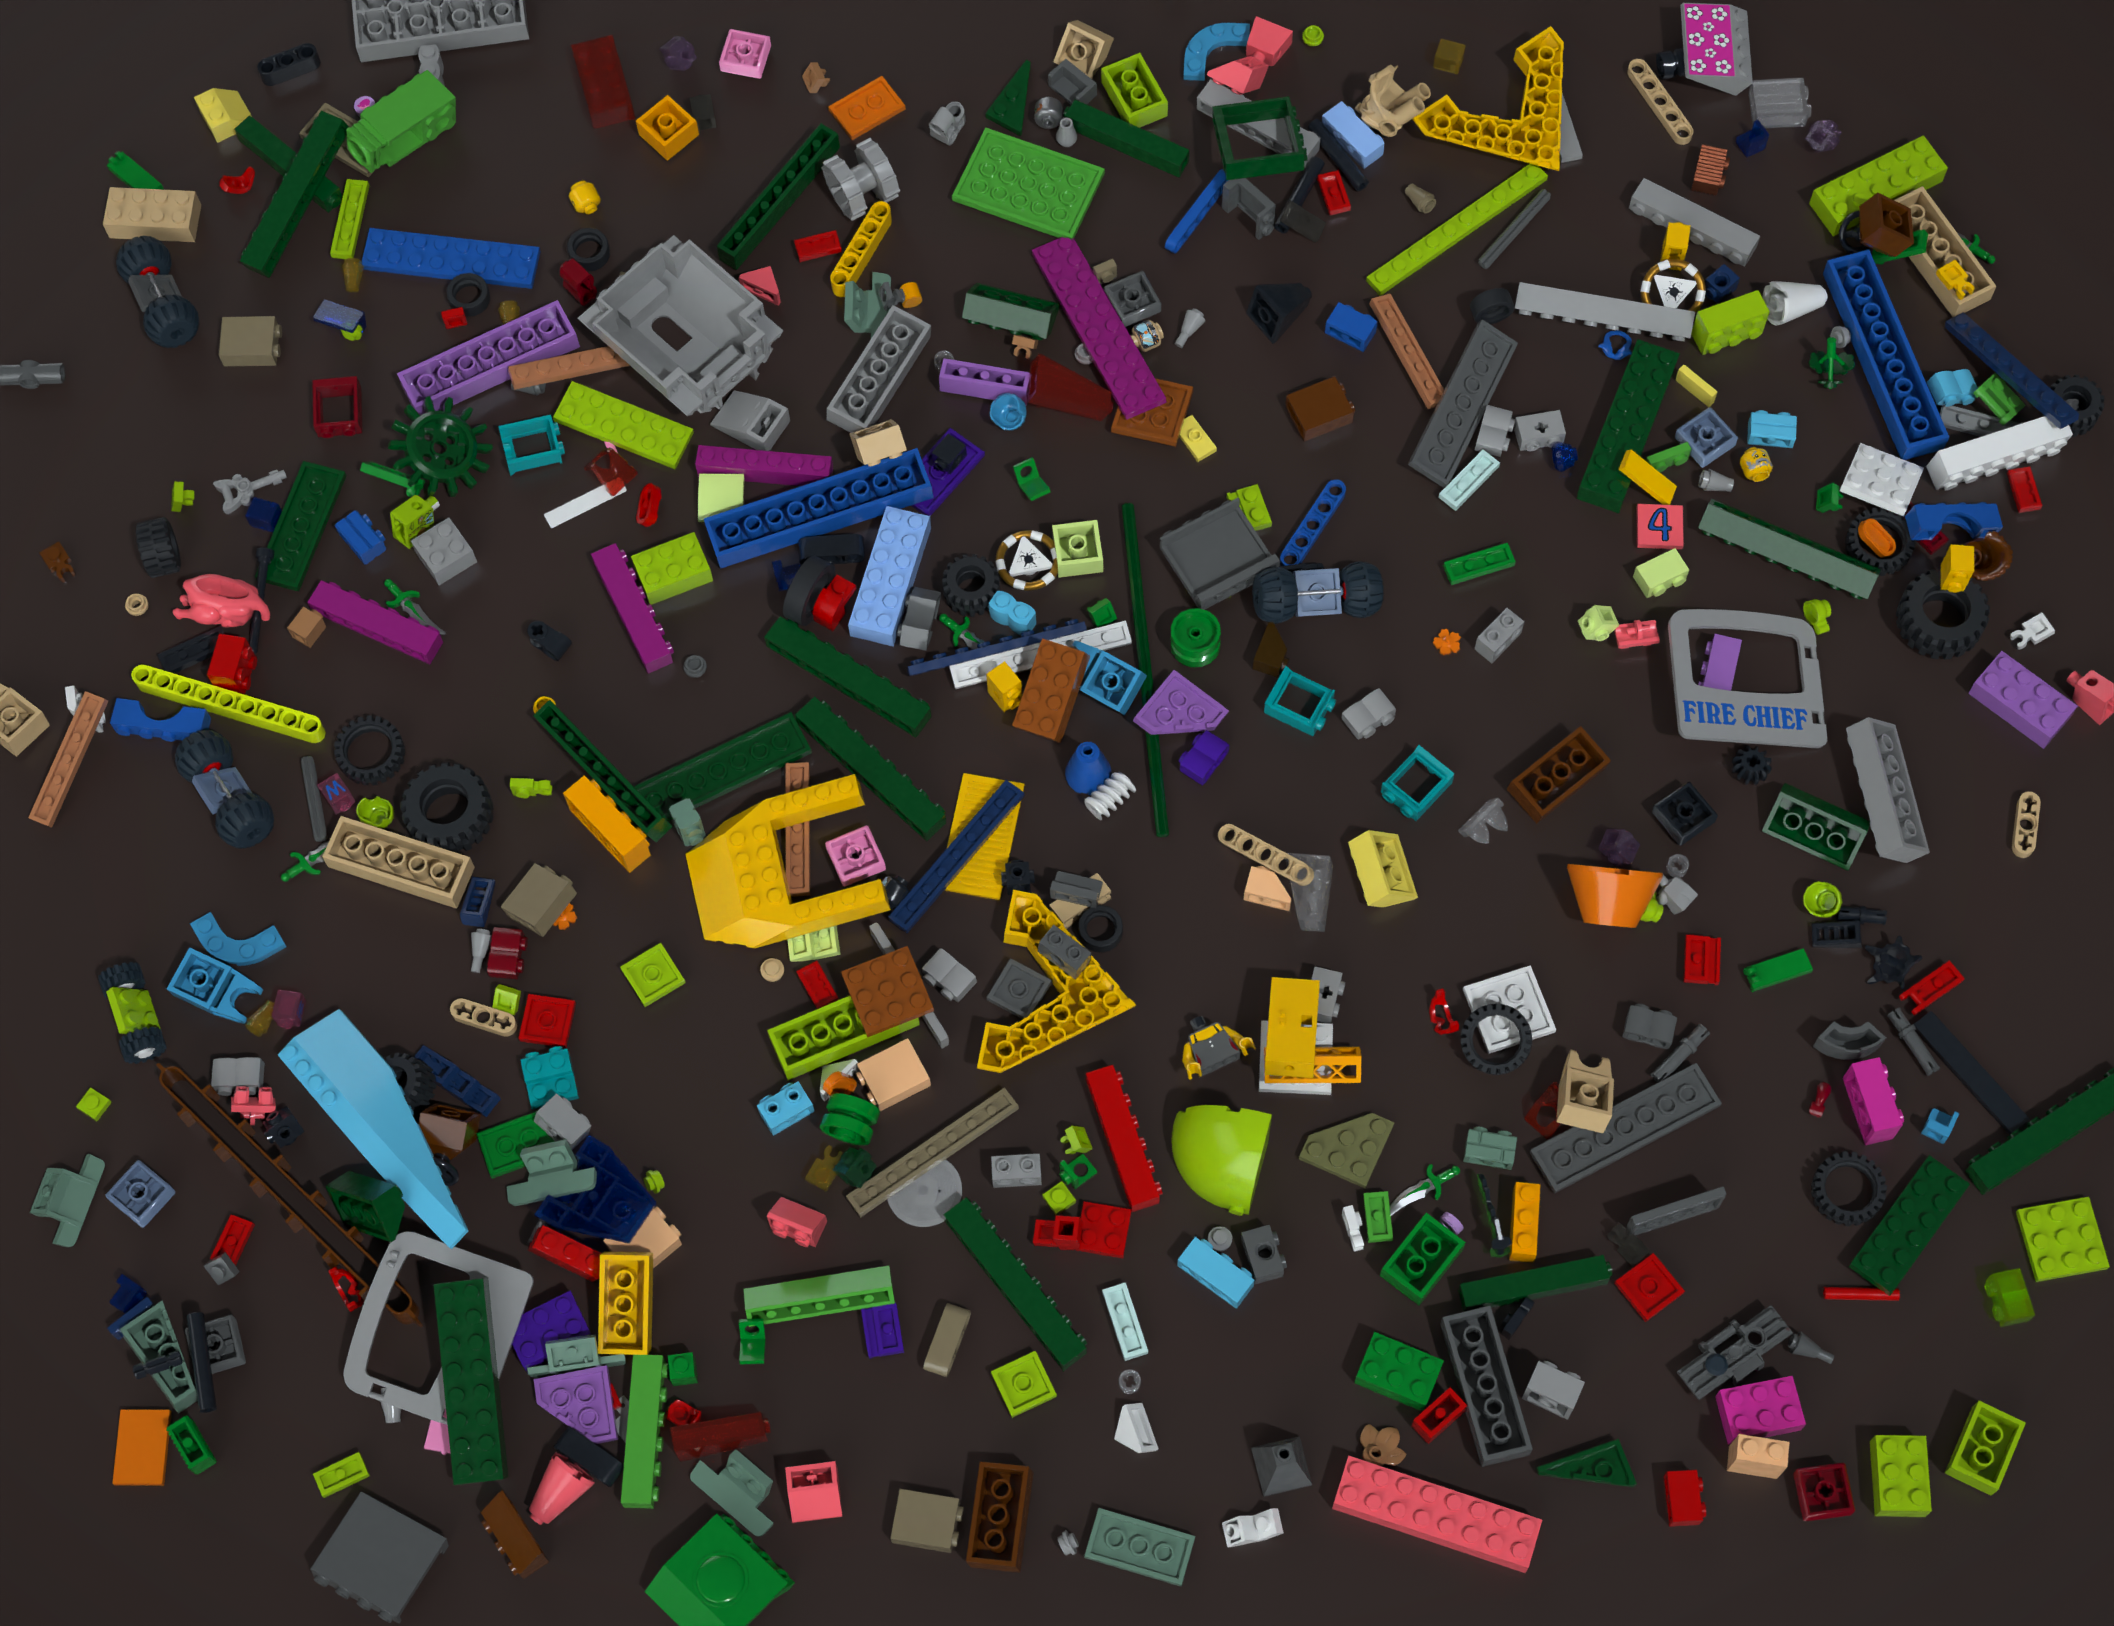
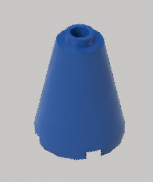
(1087, 768)

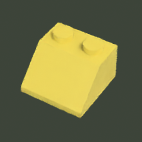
(222, 111)

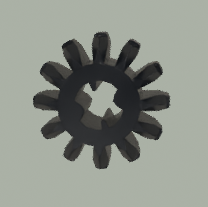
(1745, 758)

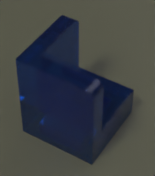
(1753, 140)
(263, 514)
(784, 575)
(128, 1294)

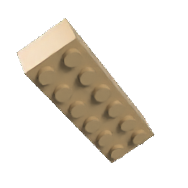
(1942, 248)
(398, 862)

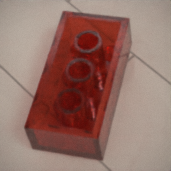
(603, 81)

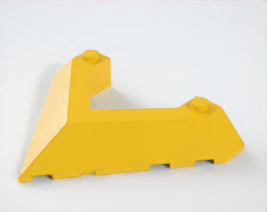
(1535, 134)
(1081, 1002)

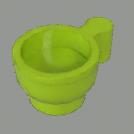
(1816, 613)
(1653, 911)

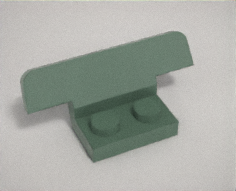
(864, 308)
(551, 1173)
(68, 1198)
(573, 1355)
(737, 1490)

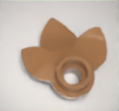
(1382, 1443)

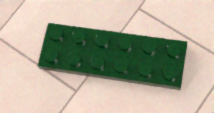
(302, 524)
(1909, 1225)

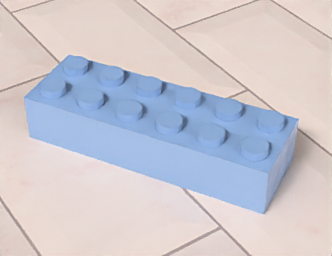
(889, 576)

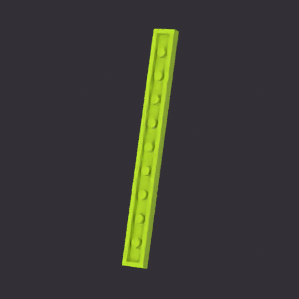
(1456, 228)

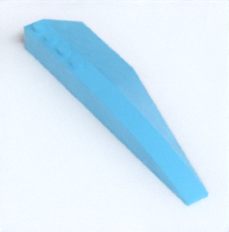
(371, 1110)

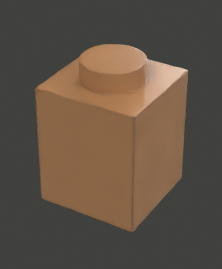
(307, 626)

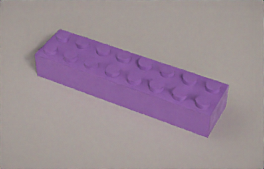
(486, 359)

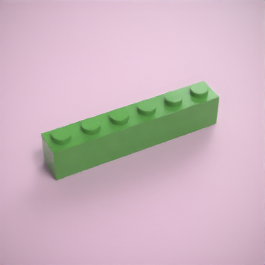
(820, 1295)
(643, 1431)

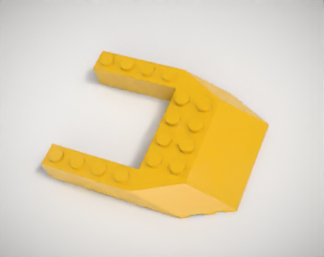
(743, 879)

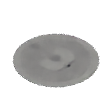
(928, 1197)

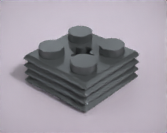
(1144, 302)
(227, 1334)

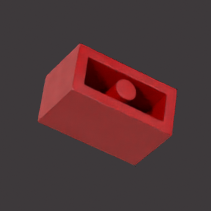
(1439, 1415)
(1683, 1498)

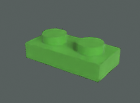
(1672, 456)
(1378, 1217)

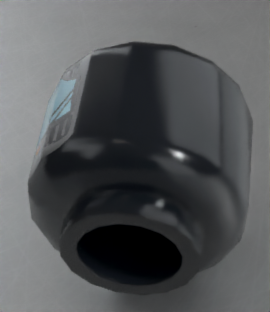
(895, 890)

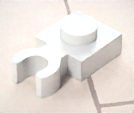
(2035, 629)
(1352, 1222)

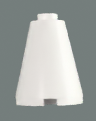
(1792, 300)

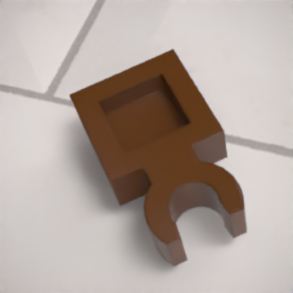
(57, 560)

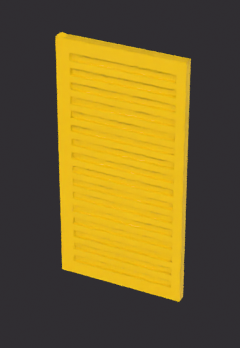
(983, 872)

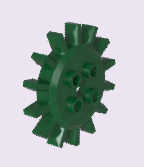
(440, 426)

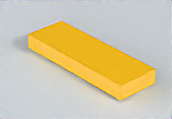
(1647, 477)

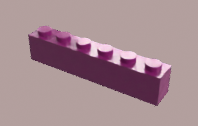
(764, 465)
(632, 608)
(375, 621)

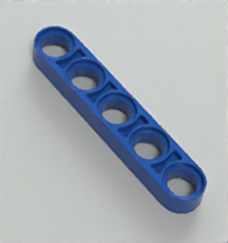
(1196, 213)
(1314, 515)

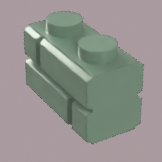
(687, 822)
(1490, 1148)

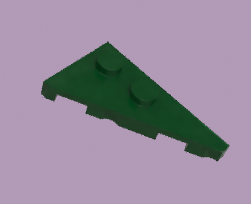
(1010, 105)
(1599, 1465)

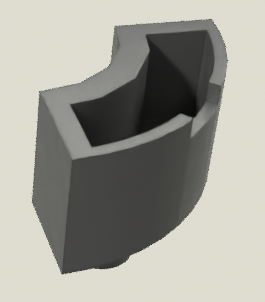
(921, 612)
(1848, 1042)

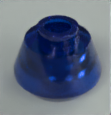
(1563, 456)

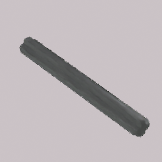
(1514, 228)

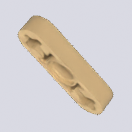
(2019, 832)
(465, 1018)

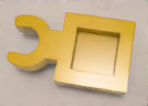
(1954, 276)

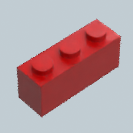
(566, 1253)

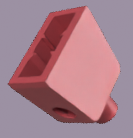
(1268, 41)
(2093, 694)

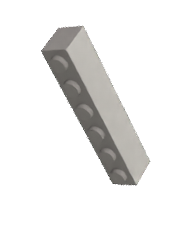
(1269, 133)
(1706, 227)

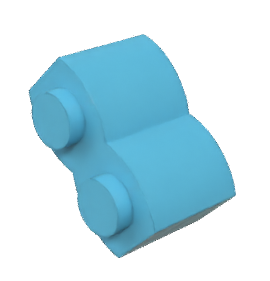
(1953, 387)
(1007, 611)

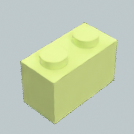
(1661, 573)

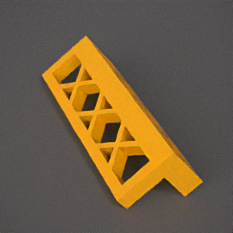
(1326, 1056)

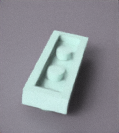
(1469, 480)
(1125, 1321)

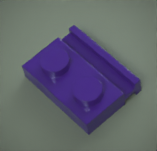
(882, 1330)

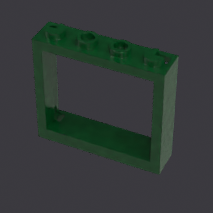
(1253, 112)

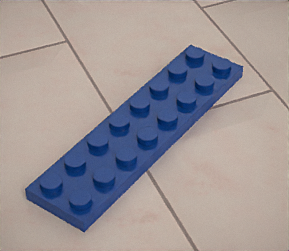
(449, 257)

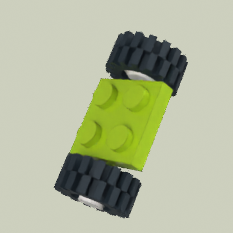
(132, 1012)

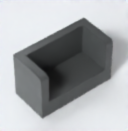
(1072, 83)

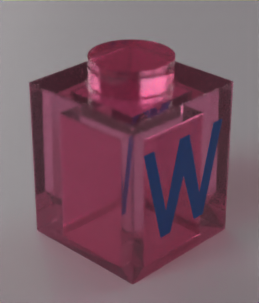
(336, 794)
(288, 1009)

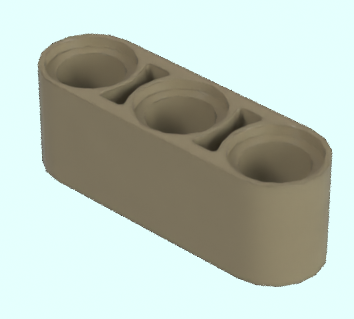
(947, 1340)

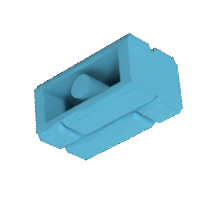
(1772, 429)

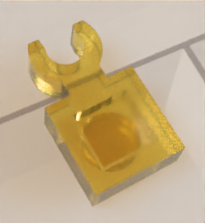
(822, 1171)

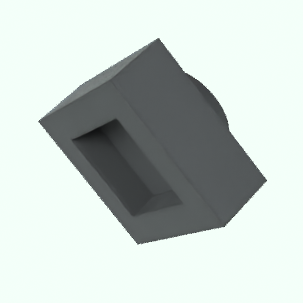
(221, 1268)

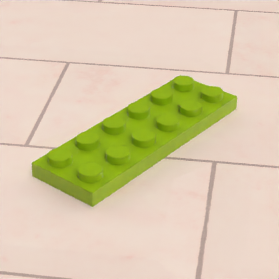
(623, 425)

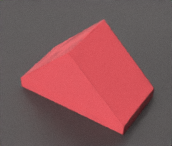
(762, 284)

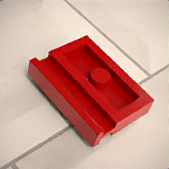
(1702, 959)

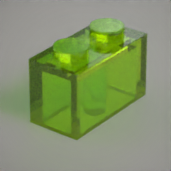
(2009, 1297)

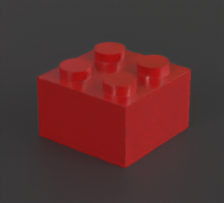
(232, 664)

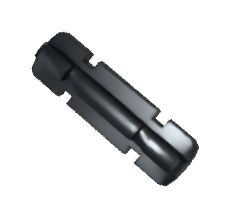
(157, 1364)

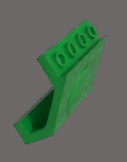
(718, 1578)

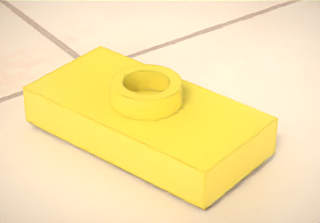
(1196, 439)

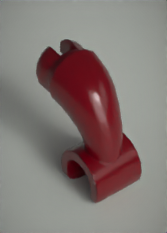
(1817, 1107)

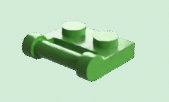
(1999, 398)

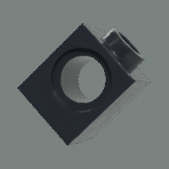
(949, 454)

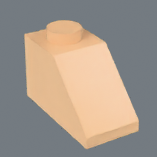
(1266, 889)

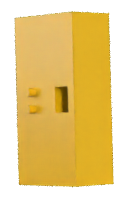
(1292, 1027)

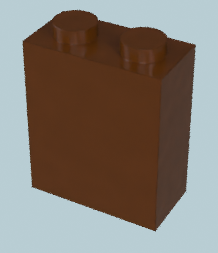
(1320, 408)

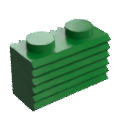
(191, 1445)

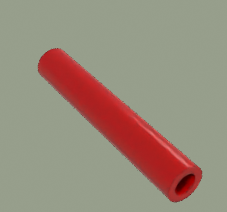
(1854, 1293)

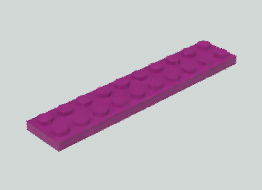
(1099, 327)

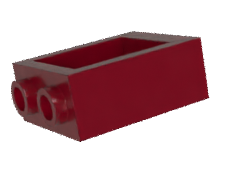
(334, 388)

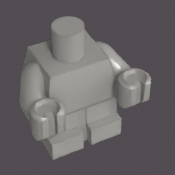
(1675, 894)

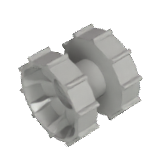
(870, 174)

